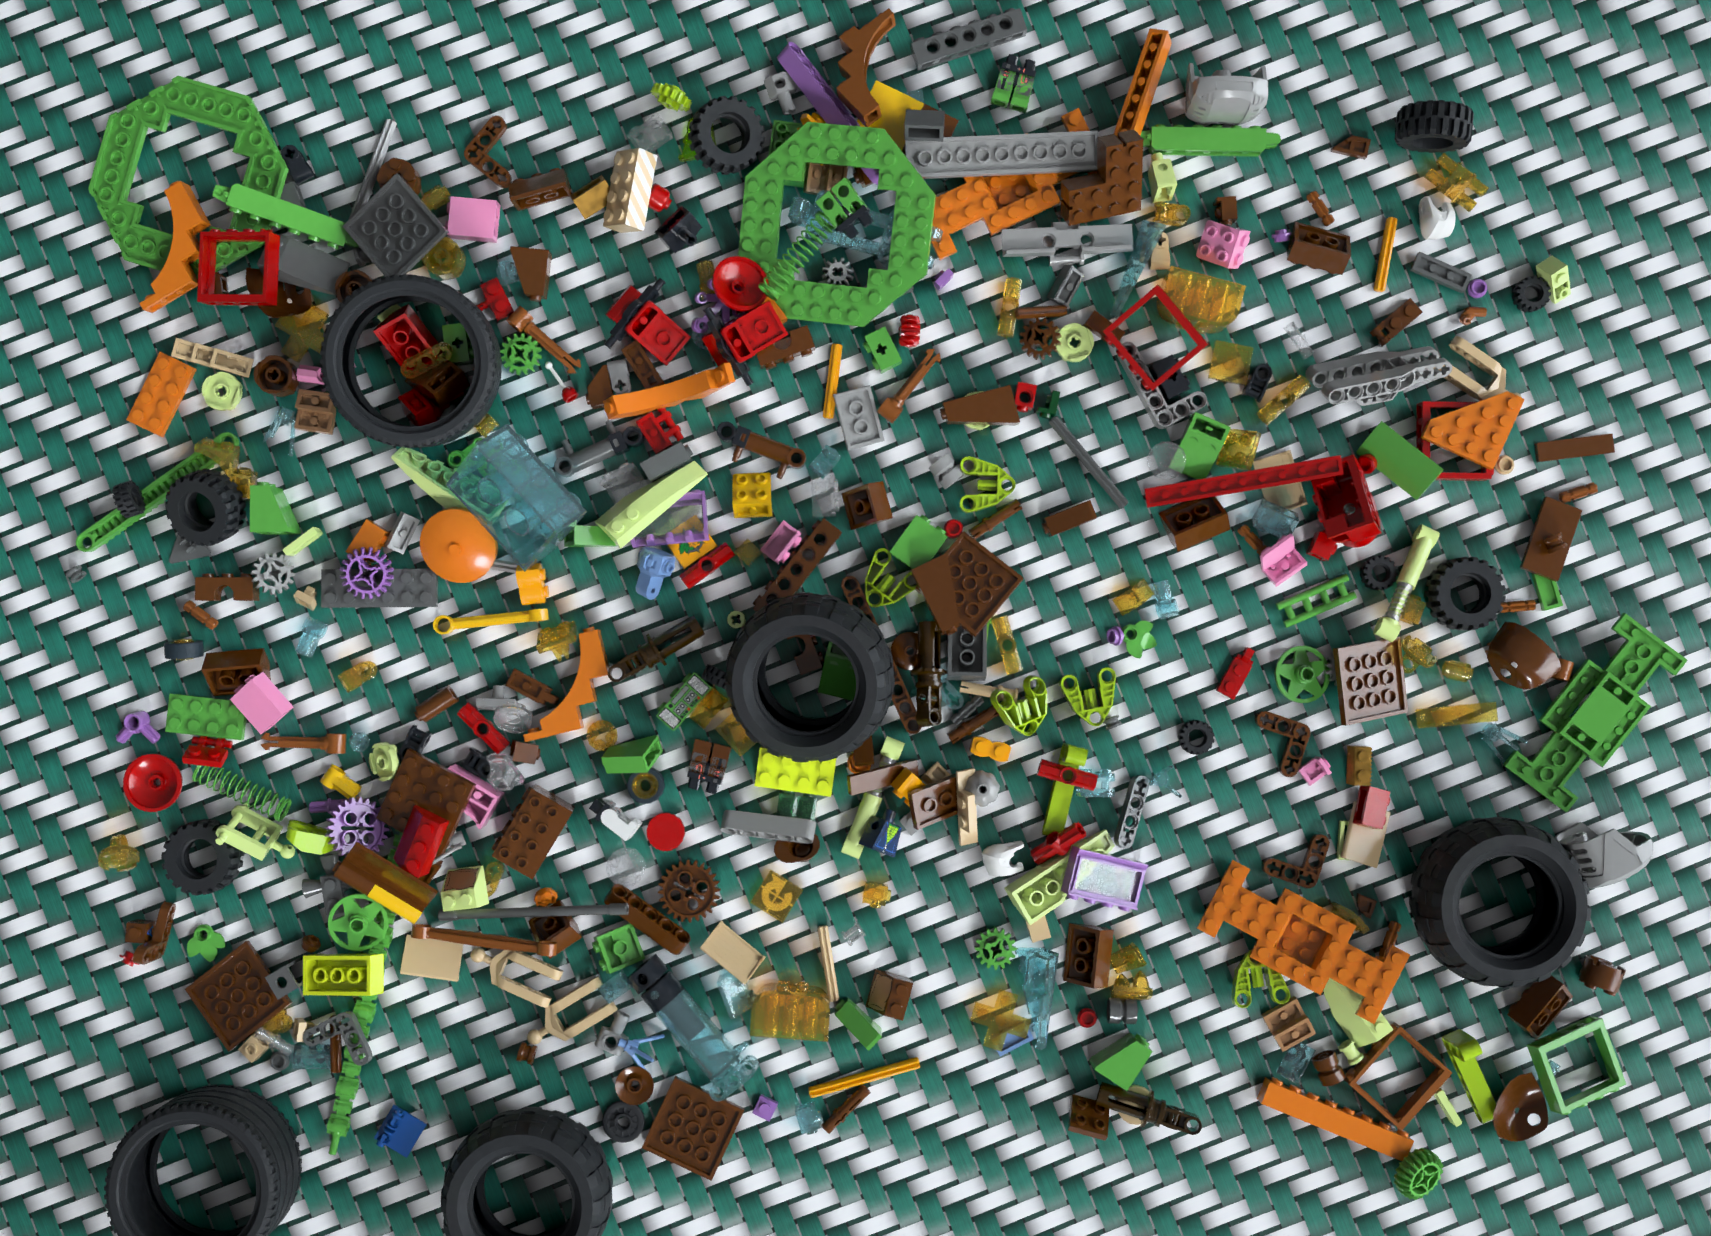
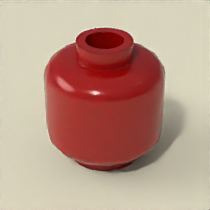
(659, 198)

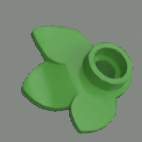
(1141, 638)
(205, 945)

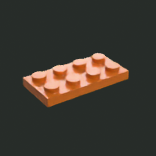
(161, 394)

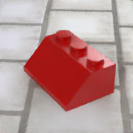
(405, 335)
(420, 841)

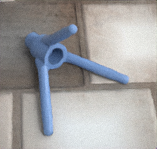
(631, 1047)

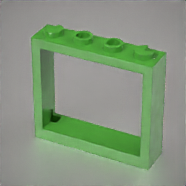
(1538, 1054)

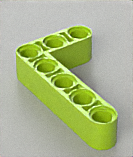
(1062, 793)
(1462, 1051)

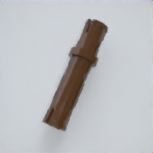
(988, 523)
(972, 724)
(846, 1108)

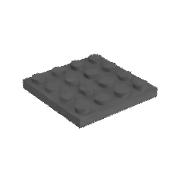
(395, 228)

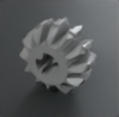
(838, 266)

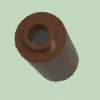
(436, 704)

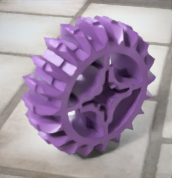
(351, 580)

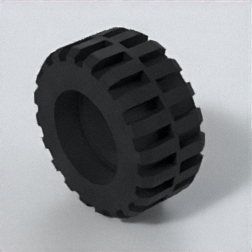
(746, 122)
(1434, 126)
(188, 519)
(1489, 593)
(178, 862)

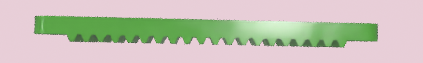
(153, 495)

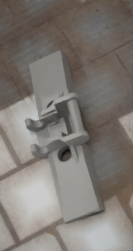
(1104, 239)

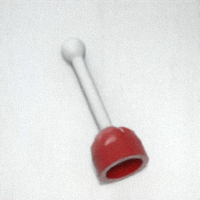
(568, 393)

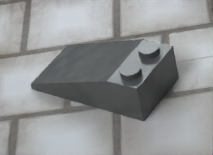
(307, 266)
(967, 655)

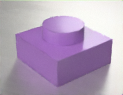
(943, 278)
(765, 1107)

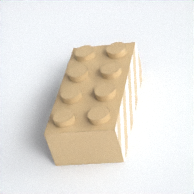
(630, 190)

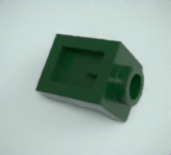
(1052, 403)

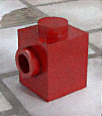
(1321, 546)

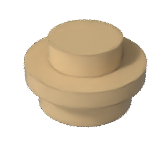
(1504, 465)

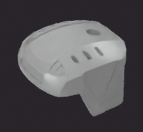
(1225, 97)
(1607, 856)

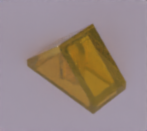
(1133, 597)
(708, 708)
(1127, 959)

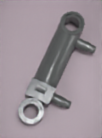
(613, 445)

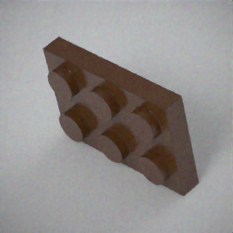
(933, 802)

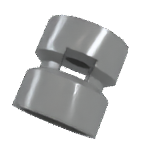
(946, 471)

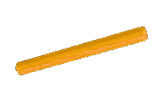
(864, 1077)

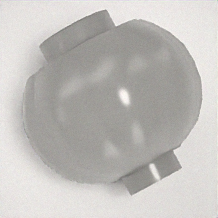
(991, 788)

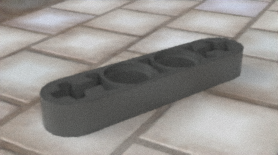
(1128, 810)

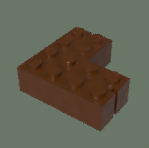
(1114, 187)

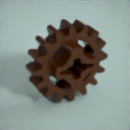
(1033, 343)

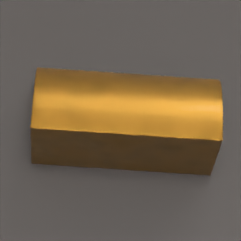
(591, 197)

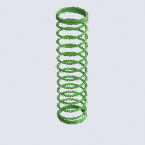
(763, 286)
(278, 810)

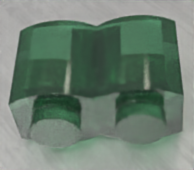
(797, 805)

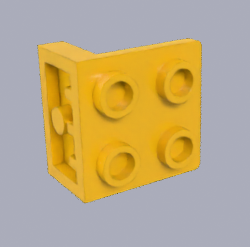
(751, 495)

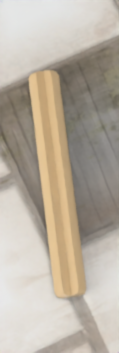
(828, 963)

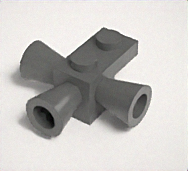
(330, 886)

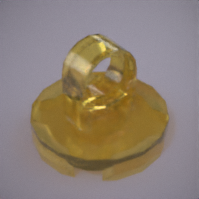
(1418, 653)
(118, 855)

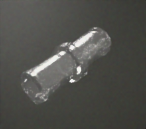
(1298, 340)
(274, 1041)

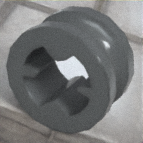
(76, 574)
(1112, 722)

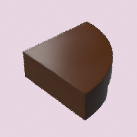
(1365, 905)

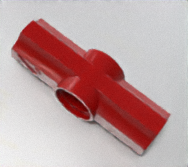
(697, 573)
(474, 719)
(1079, 777)
(1058, 843)

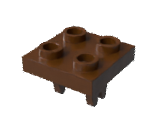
(1088, 1118)

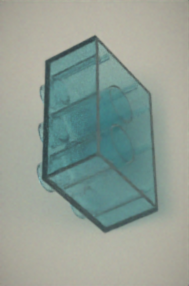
(516, 497)

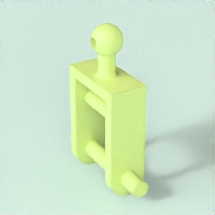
(250, 845)

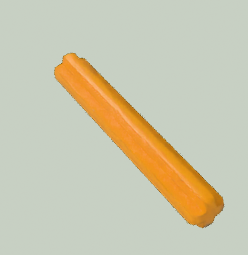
(1385, 254)
(832, 380)

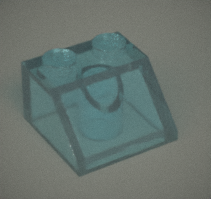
(736, 996)

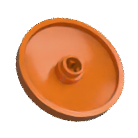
(457, 545)

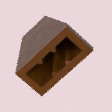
(533, 271)
(1069, 518)

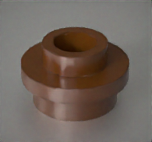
(310, 943)

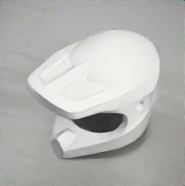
(1433, 222)
(997, 859)

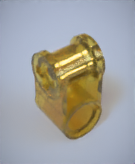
(1169, 213)
(355, 676)

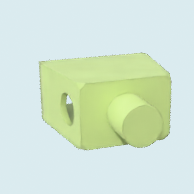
(1161, 178)

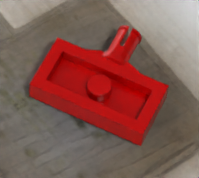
(495, 299)

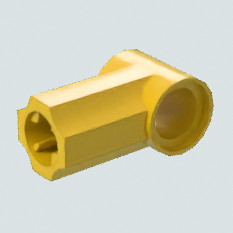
(337, 780)

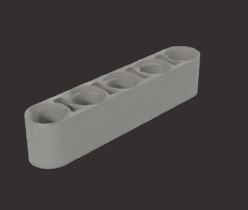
(768, 826)

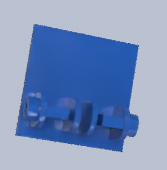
(399, 1131)

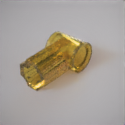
(705, 272)

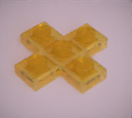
(303, 332)
(1000, 1020)

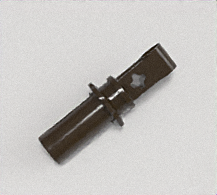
(649, 654)
(929, 675)
(1154, 1110)

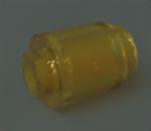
(436, 197)
(1457, 670)

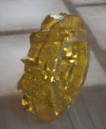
(602, 726)

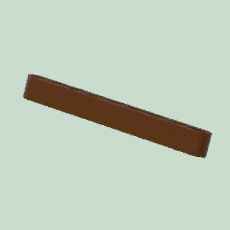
(904, 696)

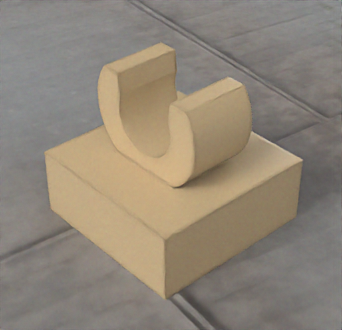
(307, 598)
(299, 1028)

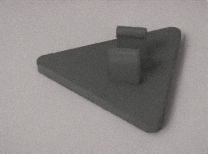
(187, 551)

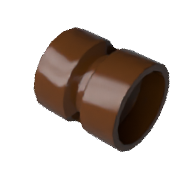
(1330, 1072)

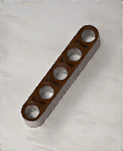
(649, 920)

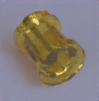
(486, 425)

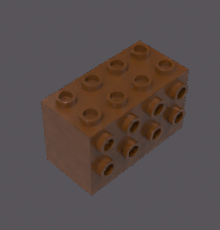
(532, 830)

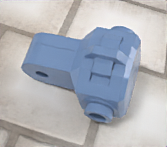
(653, 567)

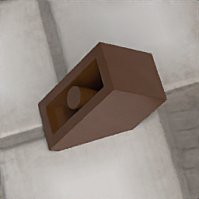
(599, 389)

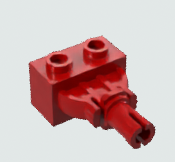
(420, 409)

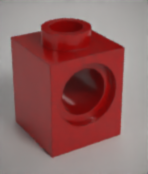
(1025, 388)

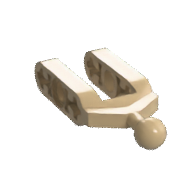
(1483, 362)
(498, 964)
(555, 1027)

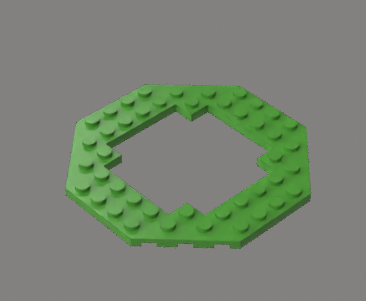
(122, 150)
(910, 231)

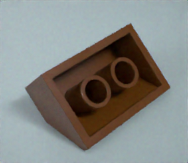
(539, 189)
(1319, 248)
(1194, 522)
(230, 669)
(1088, 955)
(1539, 1006)

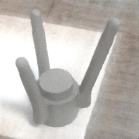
(456, 843)

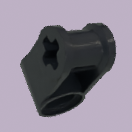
(298, 165)
(1255, 385)
(414, 742)
(476, 762)

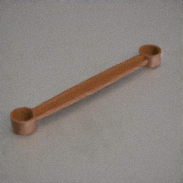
(542, 948)

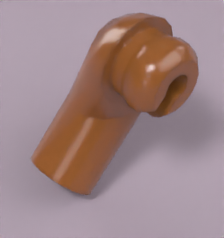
(1471, 312)

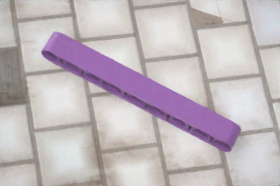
(818, 92)

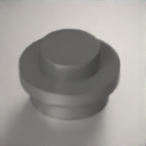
(279, 1061)

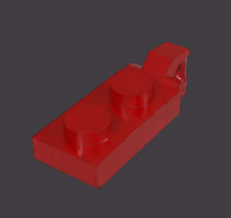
(1236, 674)

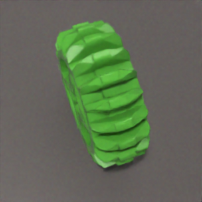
(1418, 1173)

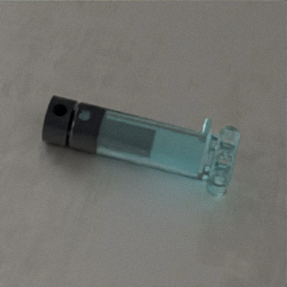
(692, 1028)

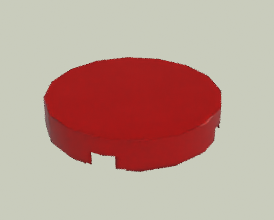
(665, 831)

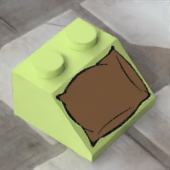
(464, 889)

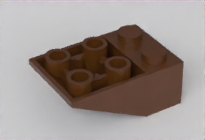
(440, 383)

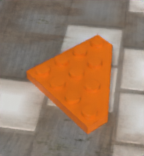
(1477, 429)

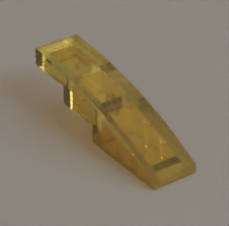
(1456, 714)

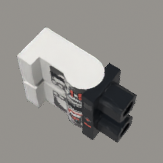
(614, 818)

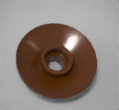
(899, 648)
(630, 1094)

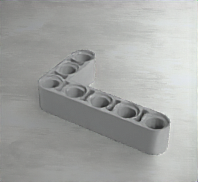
(1145, 395)

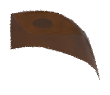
(300, 302)
(1533, 656)
(1526, 1095)

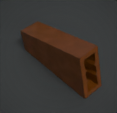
(983, 408)
(937, 589)

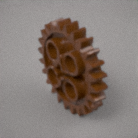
(681, 906)

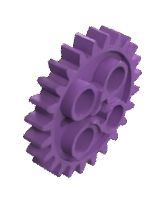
(357, 810)

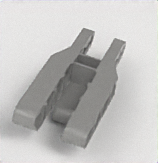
(1376, 375)

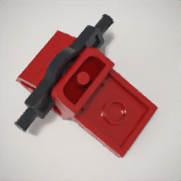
(646, 323)
(742, 337)

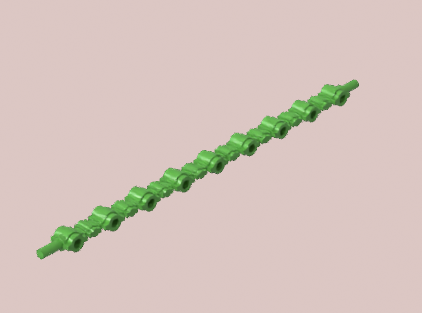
(365, 1011)

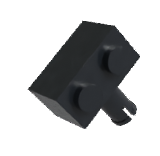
(679, 230)

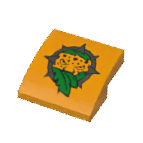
(692, 551)

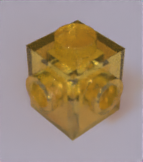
(876, 894)

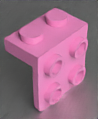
(1223, 244)
(781, 542)
(1281, 560)

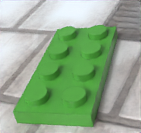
(204, 717)

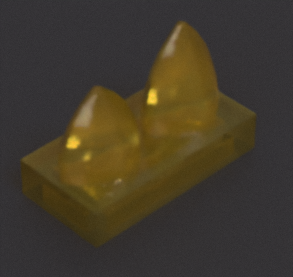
(1140, 989)

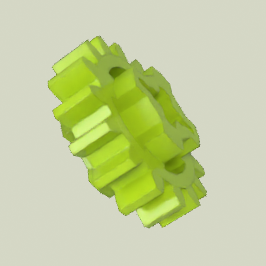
(671, 97)

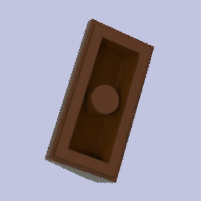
(1097, 324)

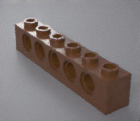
(831, 535)

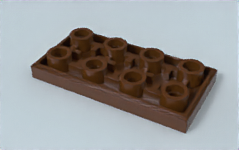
(1551, 519)

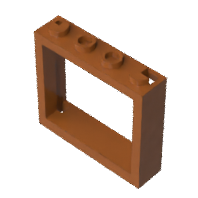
(1420, 1096)

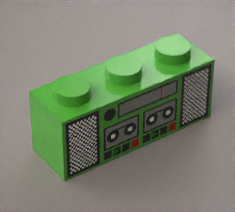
(683, 700)

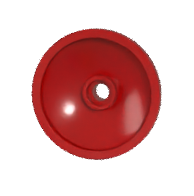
(741, 274)
(141, 785)

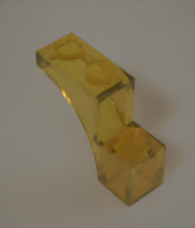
(228, 459)

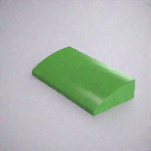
(1400, 460)

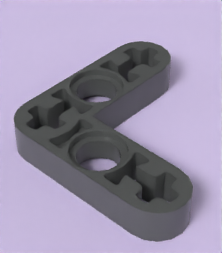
(346, 1030)

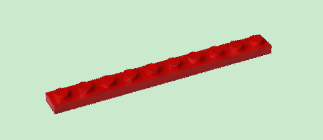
(1244, 481)

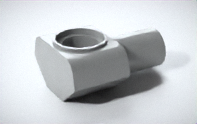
(782, 94)
(616, 1031)

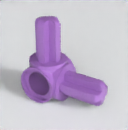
(131, 727)

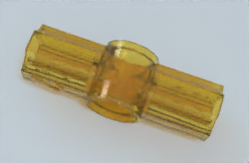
(1010, 296)
(1291, 392)
(1011, 657)

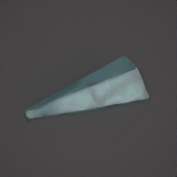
(1144, 244)
(1039, 976)

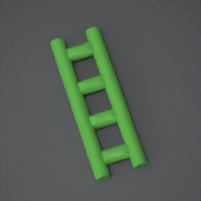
(1321, 590)

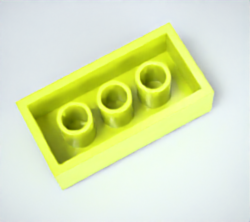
(788, 775)
(343, 974)

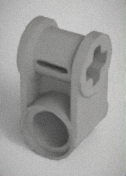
(619, 374)

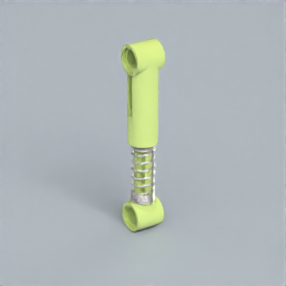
(1423, 541)
(870, 801)

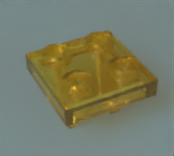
(1239, 449)
(557, 639)
(735, 735)

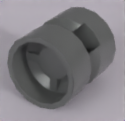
(1122, 1010)

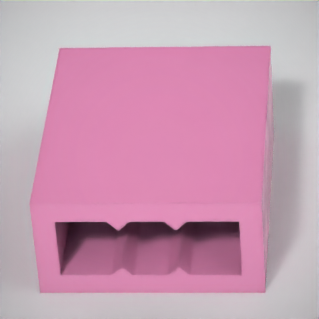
(473, 219)
(261, 702)

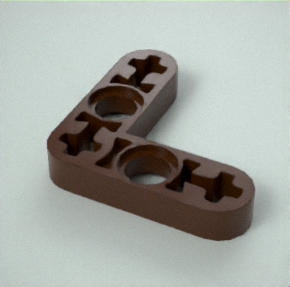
(482, 156)
(1291, 733)
(1306, 868)
(156, 947)

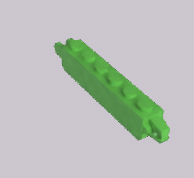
(1209, 140)
(284, 214)

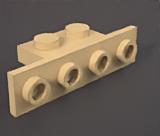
(966, 809)

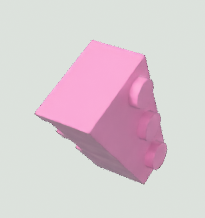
(483, 799)

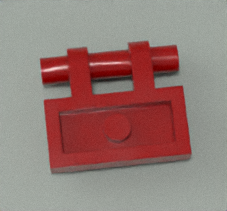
(654, 432)
(206, 755)

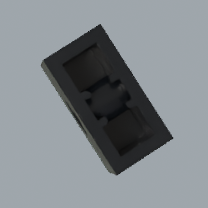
(1169, 388)

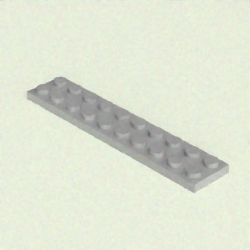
(1004, 154)

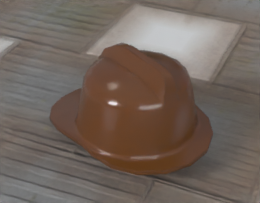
(796, 852)

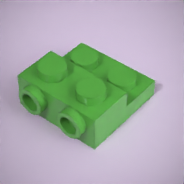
(618, 948)

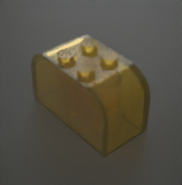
(1203, 299)
(790, 1012)

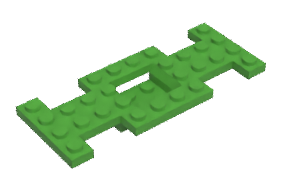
(1603, 717)

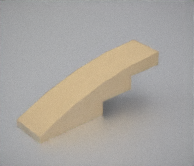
(212, 357)

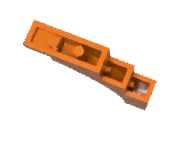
(177, 275)
(670, 394)
(567, 714)

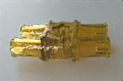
(1466, 179)

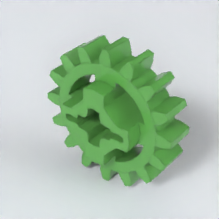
(527, 350)
(987, 944)

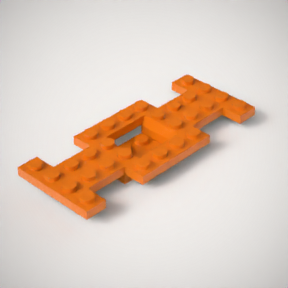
(999, 199)
(1321, 953)

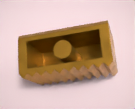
(1359, 765)

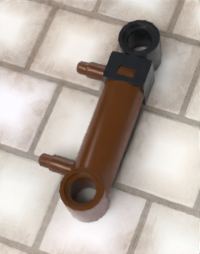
(747, 440)

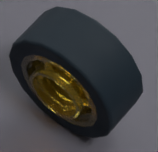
(183, 649)
(646, 796)

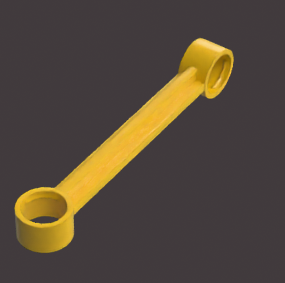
(492, 619)

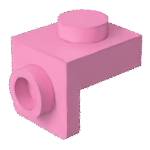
(1314, 770)

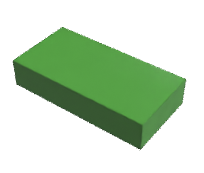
(1547, 592)

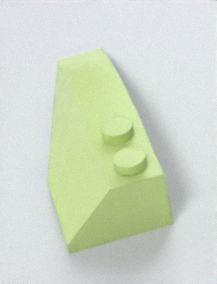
(428, 475)
(644, 505)
(1040, 888)
(1343, 1007)

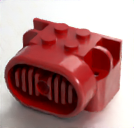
(1339, 497)

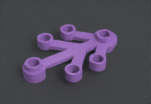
(715, 308)

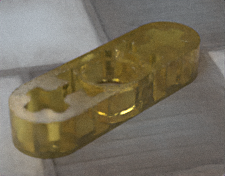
(431, 353)

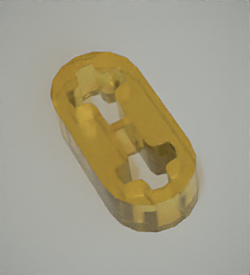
(497, 877)

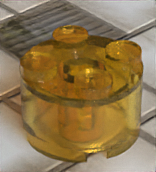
(450, 267)

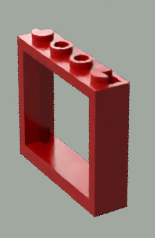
(207, 267)
(1123, 353)
(1422, 417)

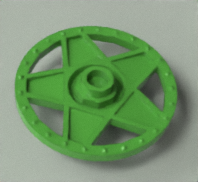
(1302, 674)
(357, 922)

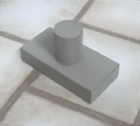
(496, 700)

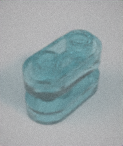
(1105, 777)

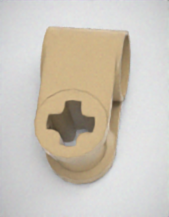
(1160, 256)

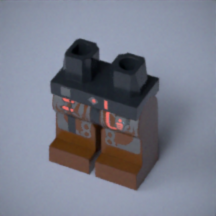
(705, 770)

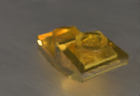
(1347, 914)

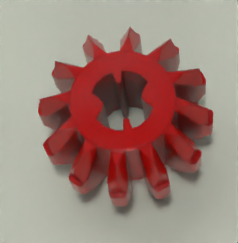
(909, 330)

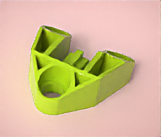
(986, 469)
(875, 570)
(1105, 693)
(1029, 710)
(309, 837)
(1242, 984)

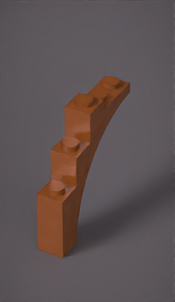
(853, 67)

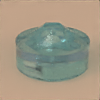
(359, 741)

